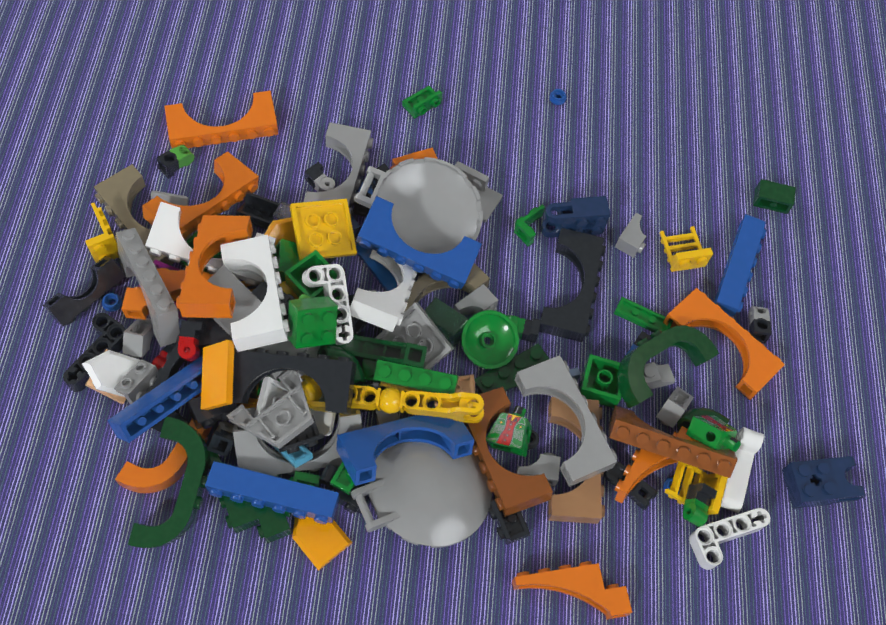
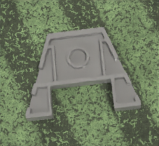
(282, 419)

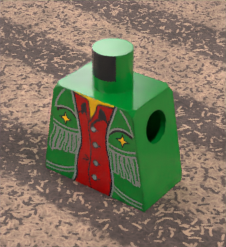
(511, 432)
(713, 433)

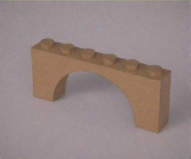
(585, 501)

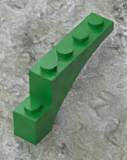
(409, 376)

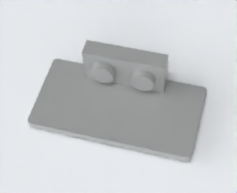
(489, 197)

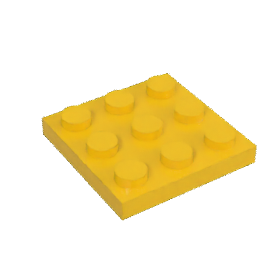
(323, 228)

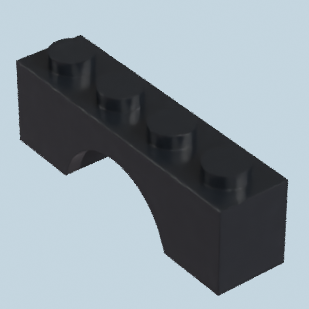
(104, 277)

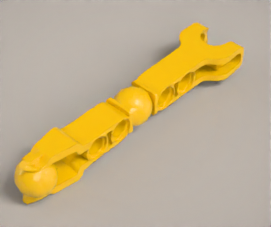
(391, 400)

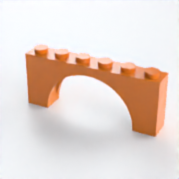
(257, 123)
(236, 181)
(198, 295)
(758, 361)

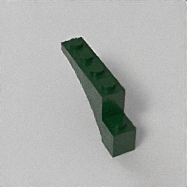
(385, 350)
(244, 515)

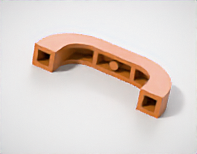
(160, 477)

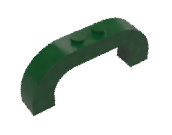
(631, 369)
(190, 493)

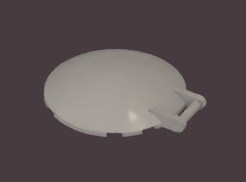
(431, 203)
(425, 495)

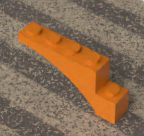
(134, 303)
(644, 464)
(582, 583)

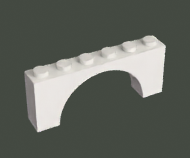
(167, 240)
(385, 307)
(267, 322)

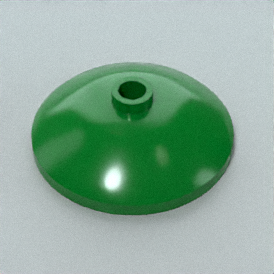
(502, 337)

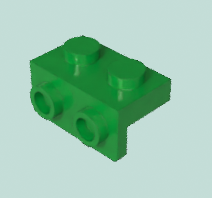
(422, 101)

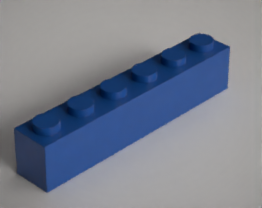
(739, 265)
(158, 402)
(272, 492)

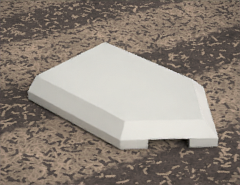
(109, 369)

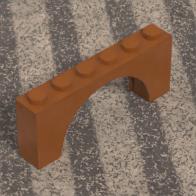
(630, 429)
(511, 490)

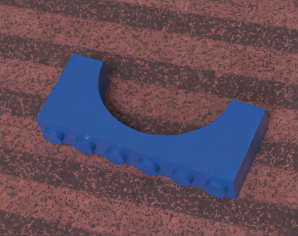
(381, 236)
(361, 447)

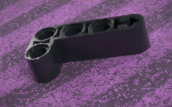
(105, 340)

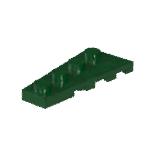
(505, 375)

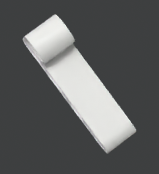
(329, 285)
(736, 485)
(730, 531)

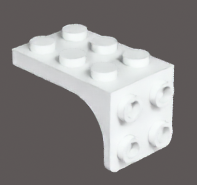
(274, 390)

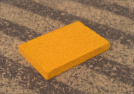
(217, 375)

